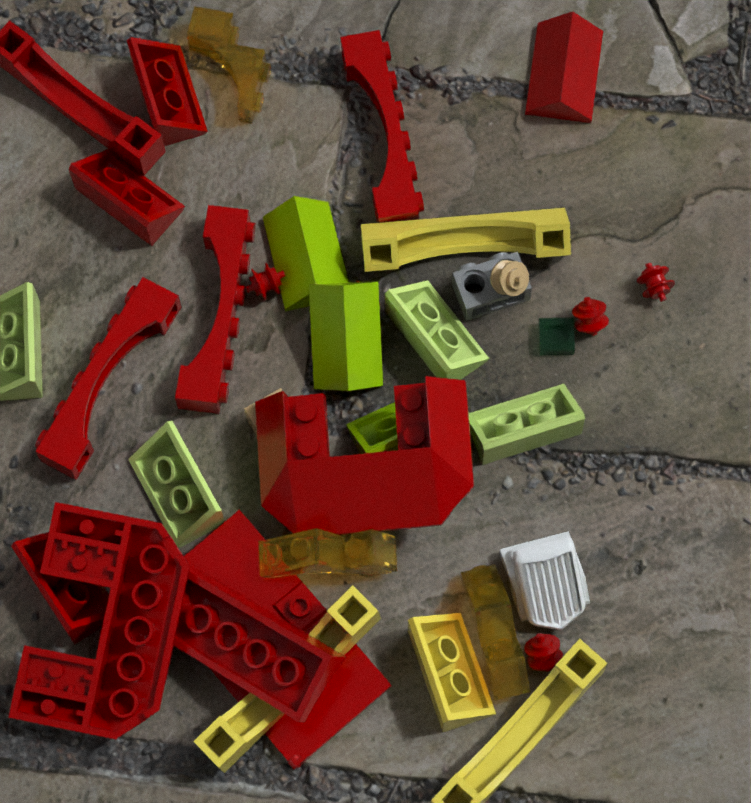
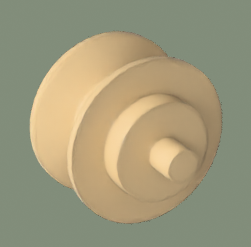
(509, 278)

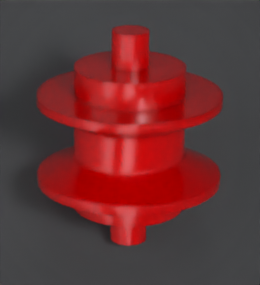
(265, 281)
(655, 282)
(590, 316)
(543, 652)

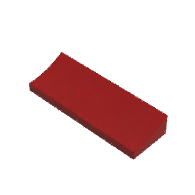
(253, 646)

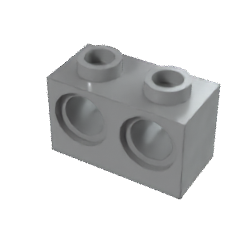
(488, 300)

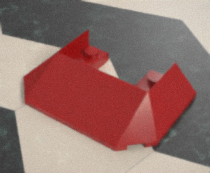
(366, 490)
(137, 633)

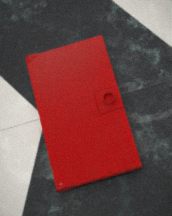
(233, 559)

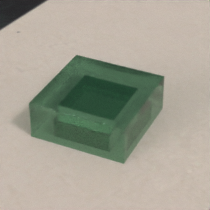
(556, 336)

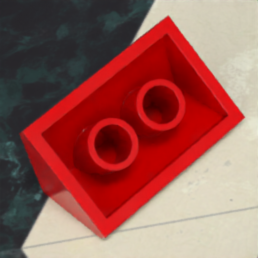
(564, 69)
(167, 90)
(125, 194)
(76, 604)

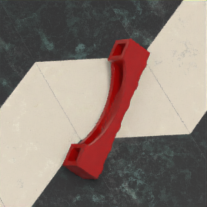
(366, 63)
(119, 132)
(147, 312)
(202, 382)

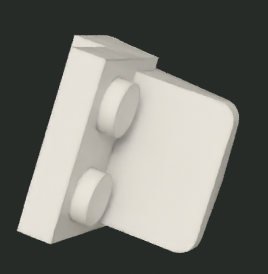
(546, 581)

